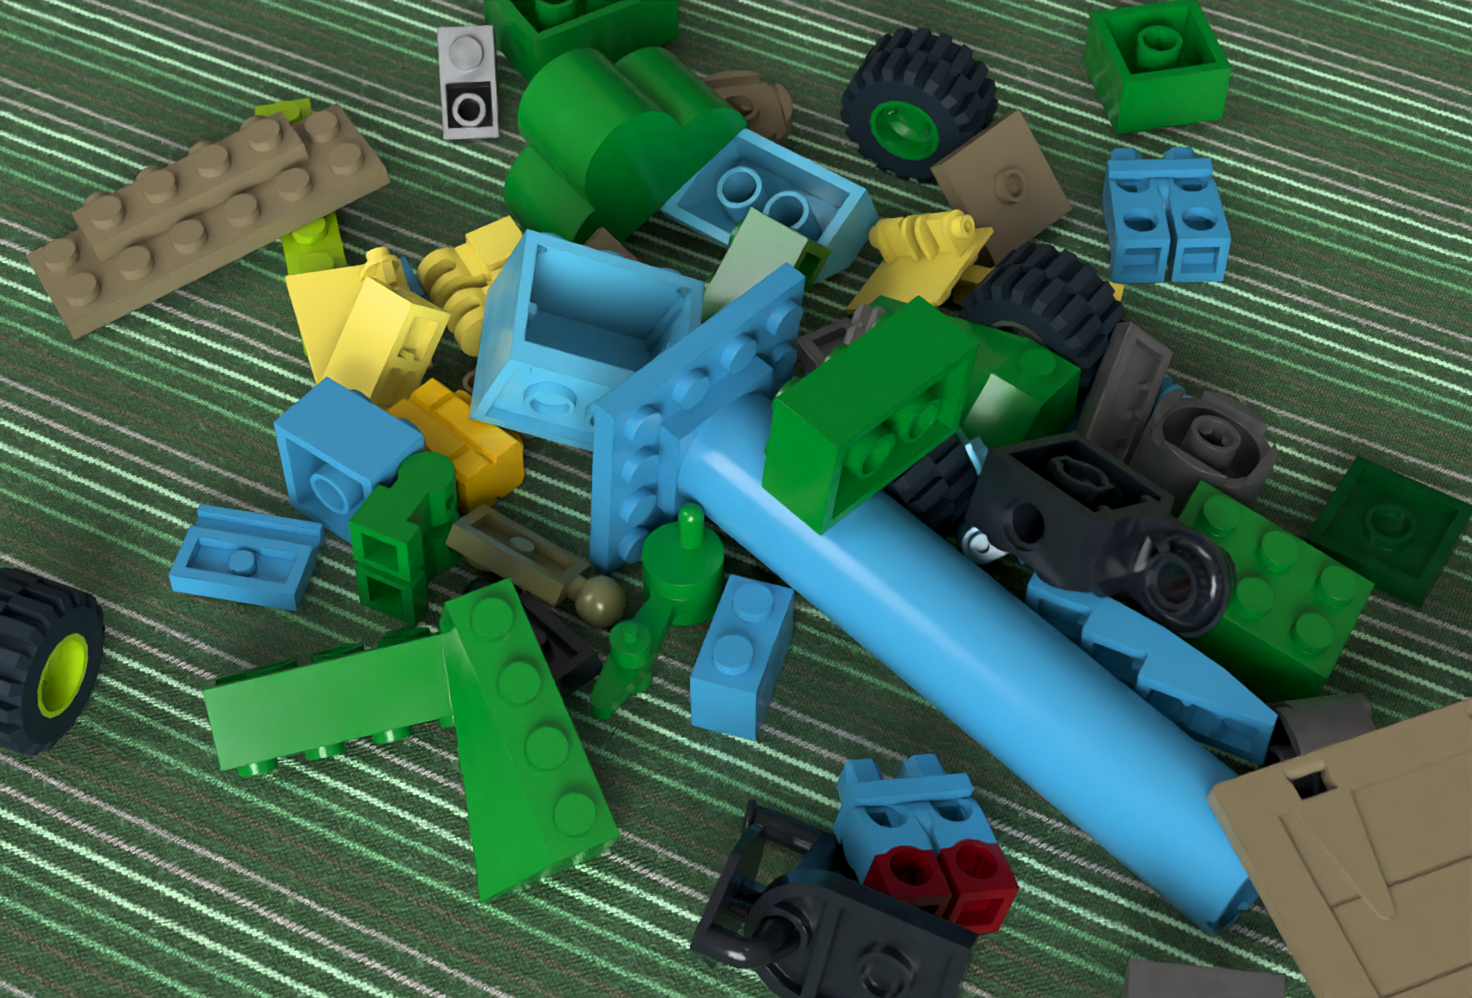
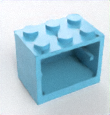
(570, 329)

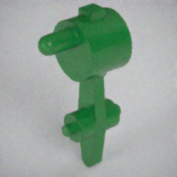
(679, 589)

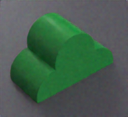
(612, 141)

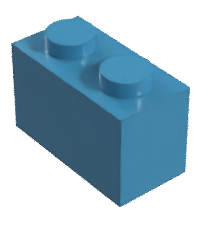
(742, 657)

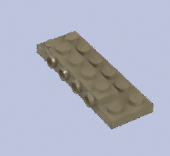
(203, 213)

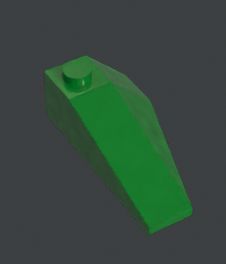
(1014, 388)

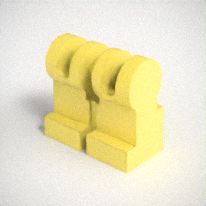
(462, 275)

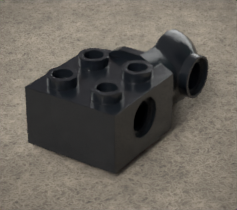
(1101, 531)

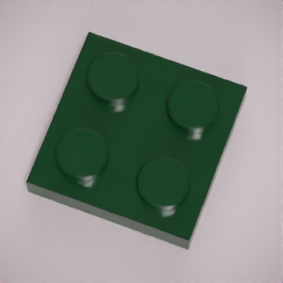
(1390, 529)

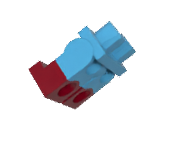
(924, 841)

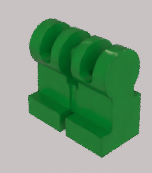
(403, 536)

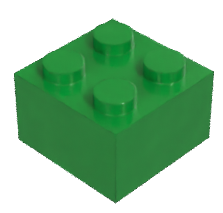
(1156, 65)

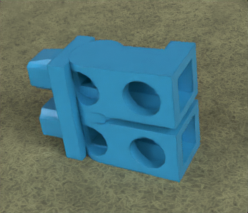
(1162, 210)

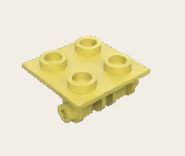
(921, 256)
(326, 299)

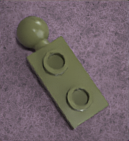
(536, 565)

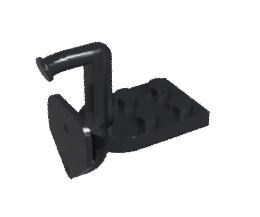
(821, 931)

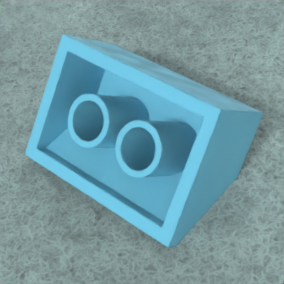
(779, 184)

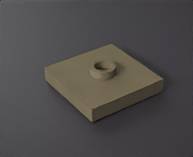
(1002, 185)

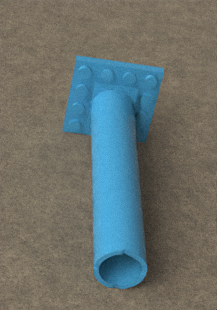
(1037, 702)

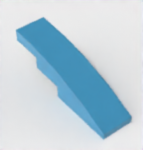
(1161, 670)

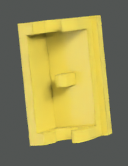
(386, 343)

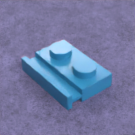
(247, 557)

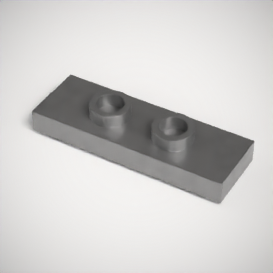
(1124, 391)

